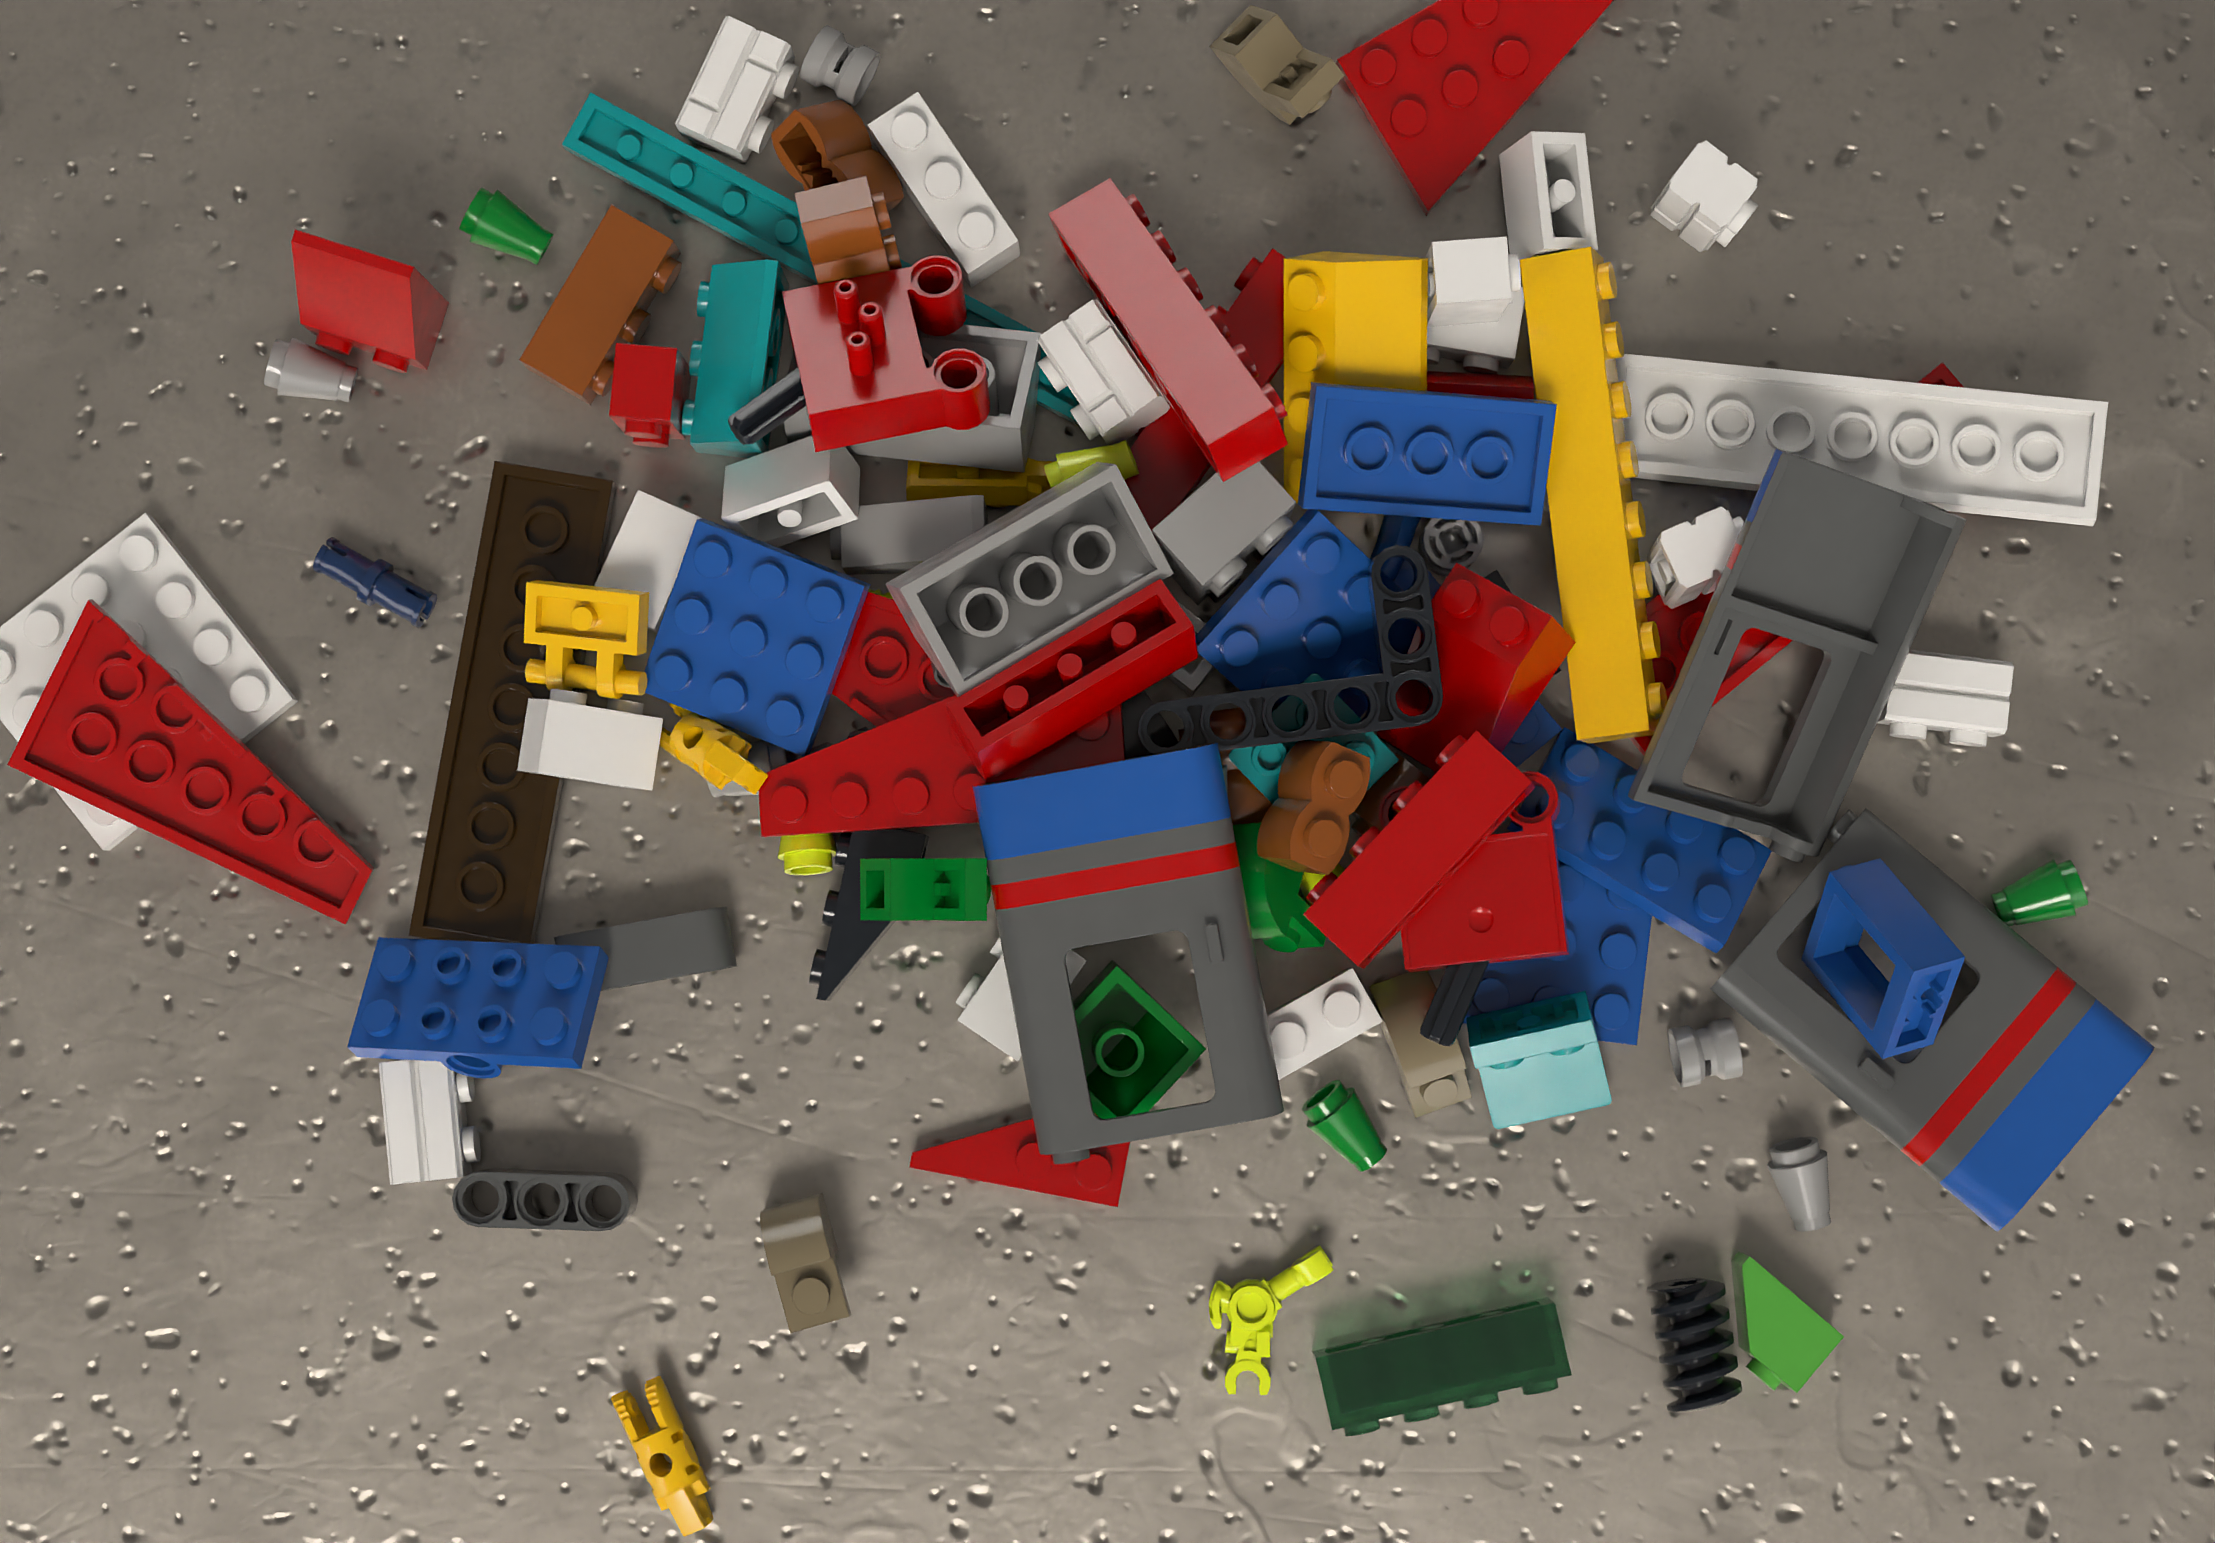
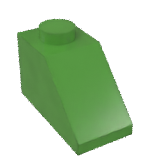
(1777, 1327)

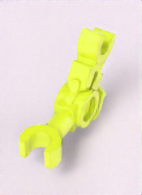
(1252, 1310)

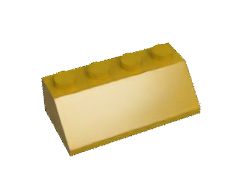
(1349, 325)

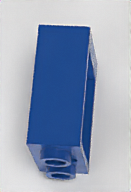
(1911, 1006)

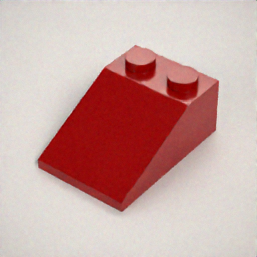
(366, 303)
(1492, 666)

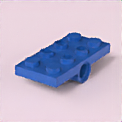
(479, 1004)

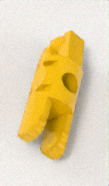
(711, 751)
(673, 1484)

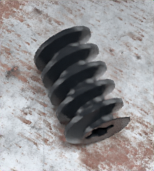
(1696, 1343)

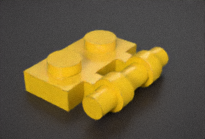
(586, 619)

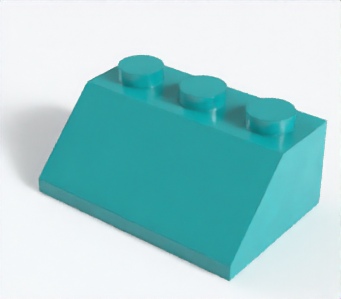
(737, 352)

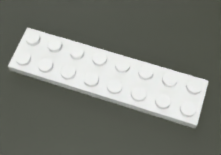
(1923, 440)

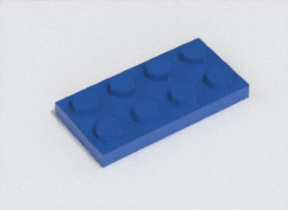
(1426, 454)
(1655, 858)

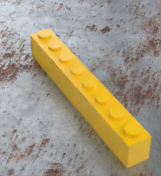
(1591, 496)

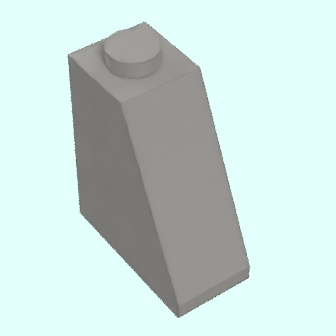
(904, 534)

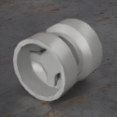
(840, 65)
(1444, 550)
(1705, 1052)

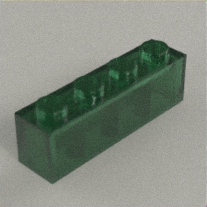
(1441, 1365)

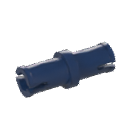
(375, 582)

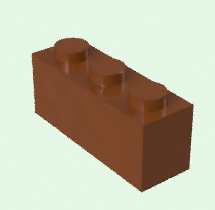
(602, 305)

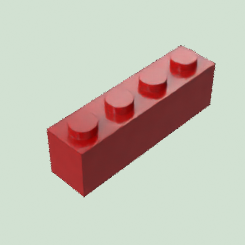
(1073, 680)
(1418, 849)

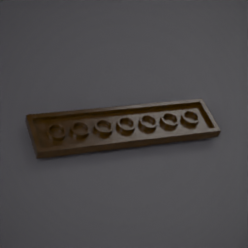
(488, 820)

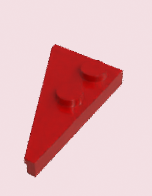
(1012, 1159)

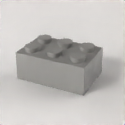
(1222, 529)

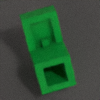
(924, 889)
(1273, 897)

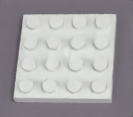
(171, 614)

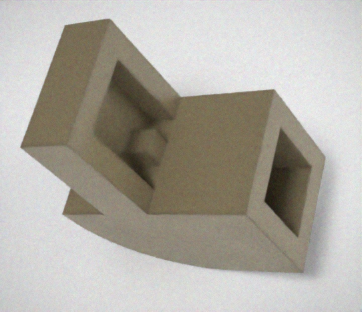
(1275, 65)
(1429, 1071)
(804, 1263)

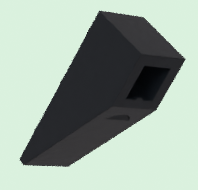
(849, 936)

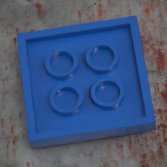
(1302, 616)
(754, 636)
(1604, 959)

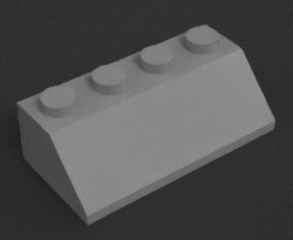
(1001, 439)
(1030, 577)

